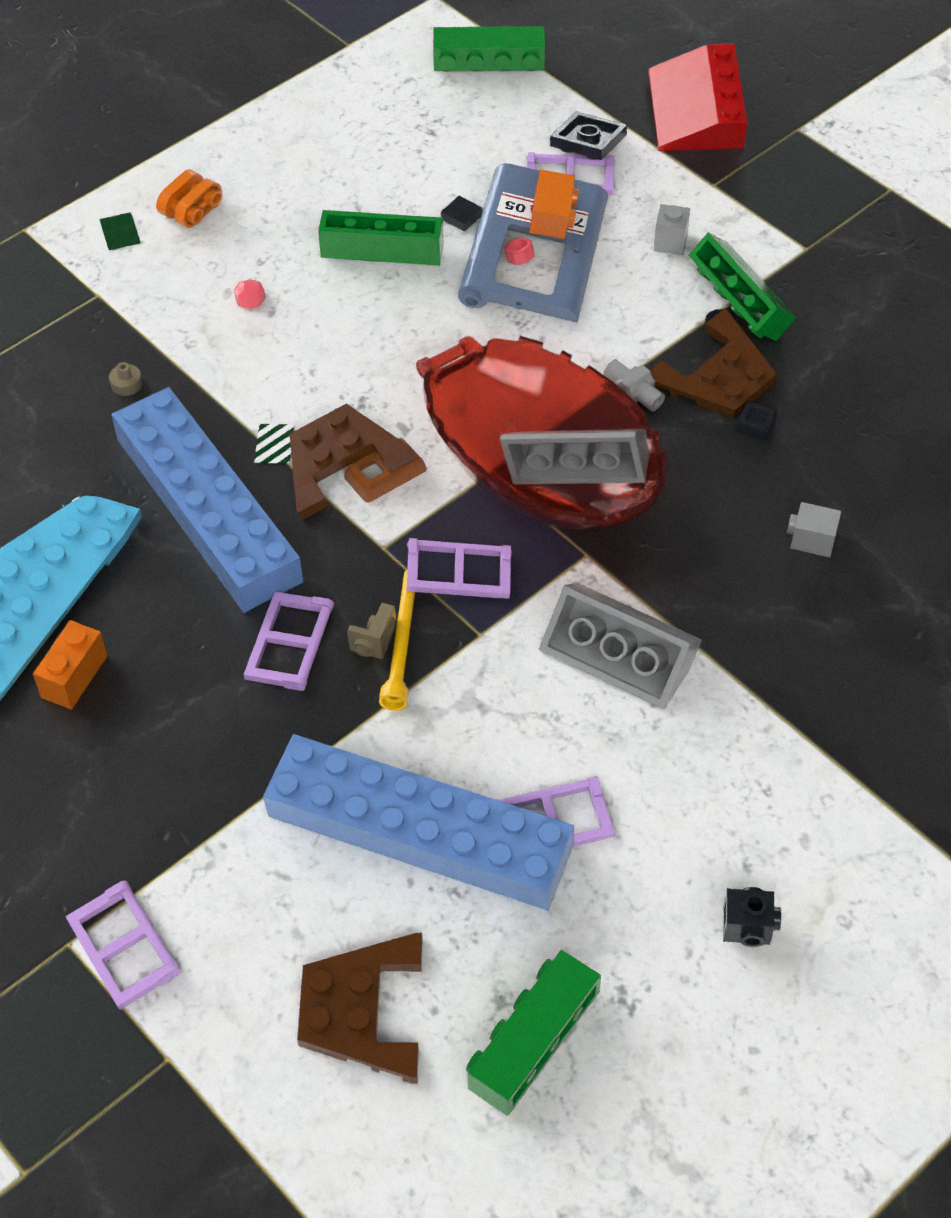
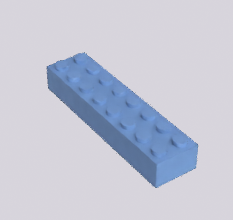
(207, 499)
(420, 821)

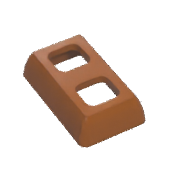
(385, 482)

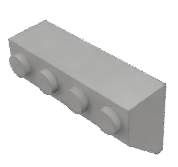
(576, 456)
(619, 644)

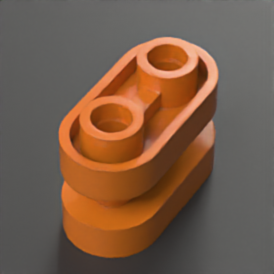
(189, 198)

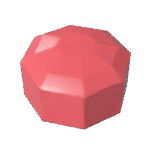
(519, 251)
(249, 294)

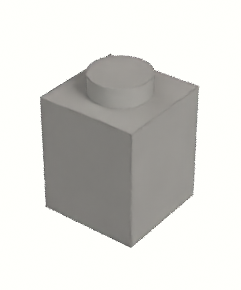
(671, 229)
(814, 529)

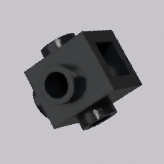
(750, 916)

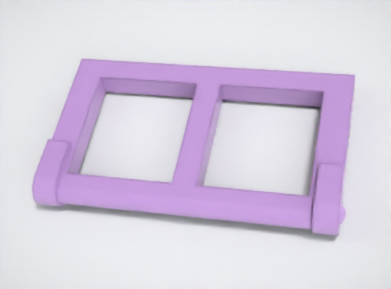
(570, 160)
(458, 586)
(289, 681)
(593, 786)
(159, 977)

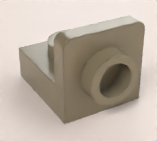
(377, 636)

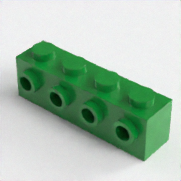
(488, 48)
(382, 239)
(742, 287)
(532, 1032)

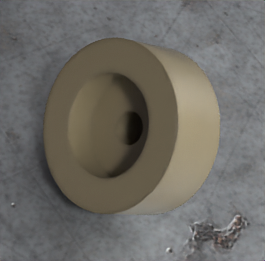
(125, 379)

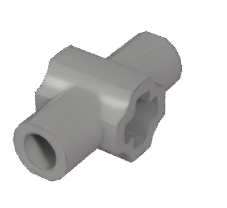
(636, 383)

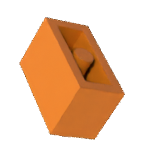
(553, 204)
(70, 664)

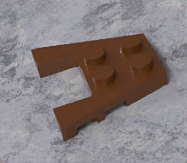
(728, 377)
(334, 444)
(343, 1004)

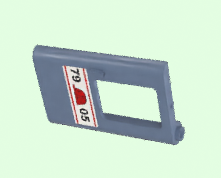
(510, 208)

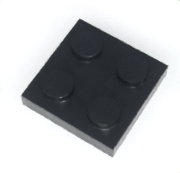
(588, 135)

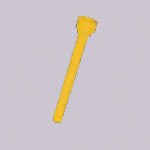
(394, 692)

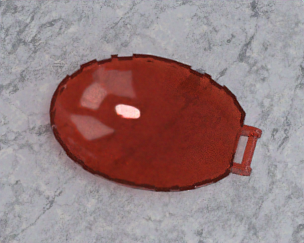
(525, 390)

